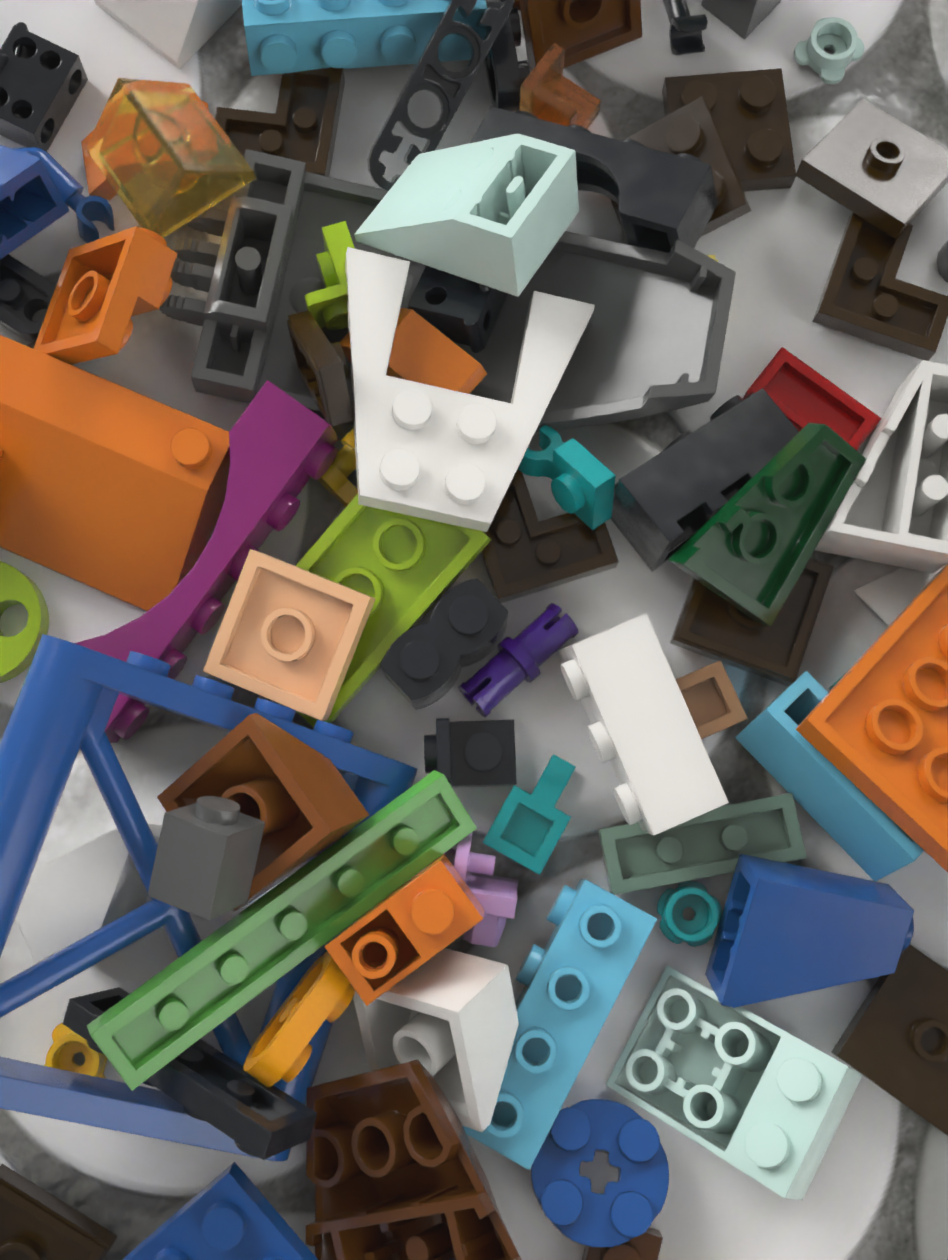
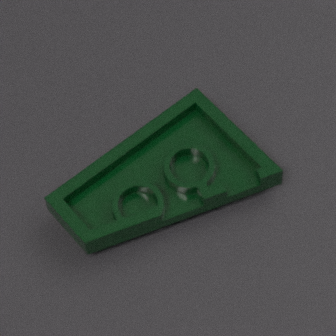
(773, 524)

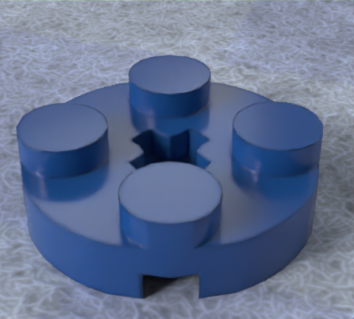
(626, 1205)

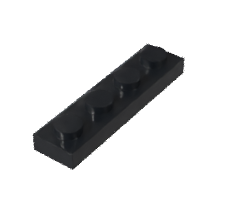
(213, 1088)

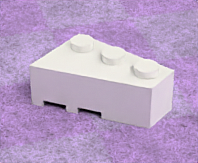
(901, 493)
(642, 726)

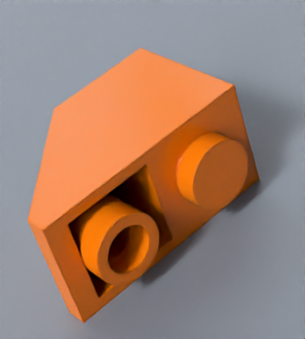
(405, 929)

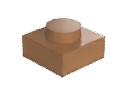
(711, 699)

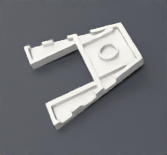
(437, 447)

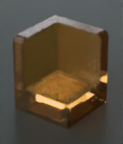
(555, 97)

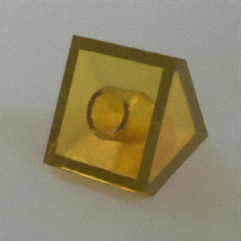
(165, 153)

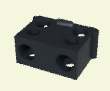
(36, 87)
(457, 307)

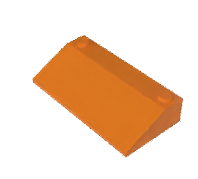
(104, 478)

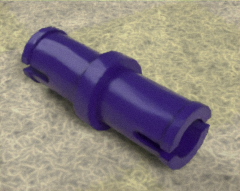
(518, 659)

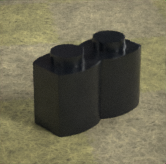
(459, 634)

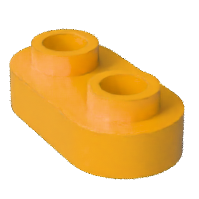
(284, 1042)

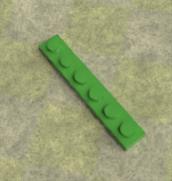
(280, 930)

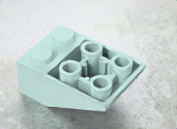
(479, 210)
(734, 1084)

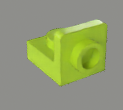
(330, 303)

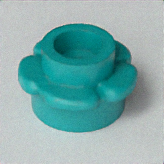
(706, 918)

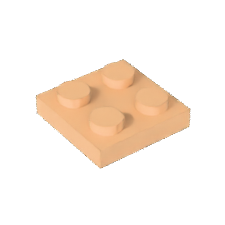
(289, 635)

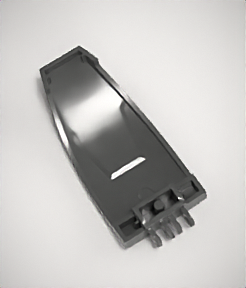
(642, 354)

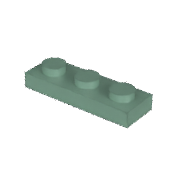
(702, 845)

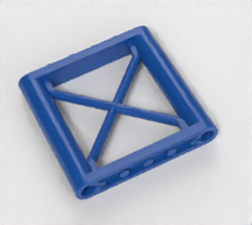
(66, 710)

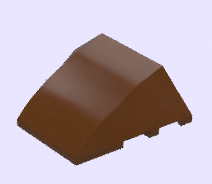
(397, 1173)

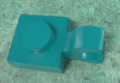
(578, 478)
(530, 823)

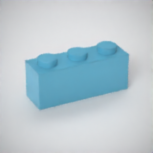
(820, 787)

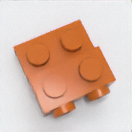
(102, 290)

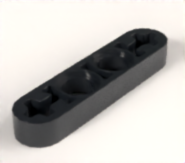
(444, 84)

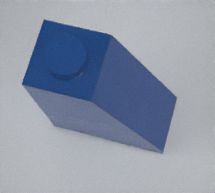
(803, 932)

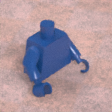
(37, 193)

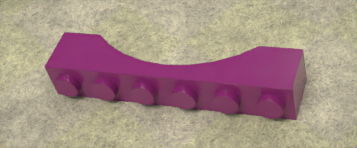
(271, 459)

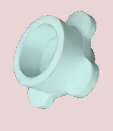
(833, 35)

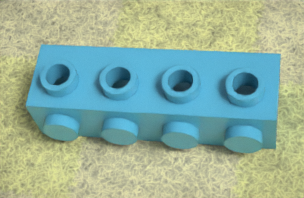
(348, 33)
(562, 1012)

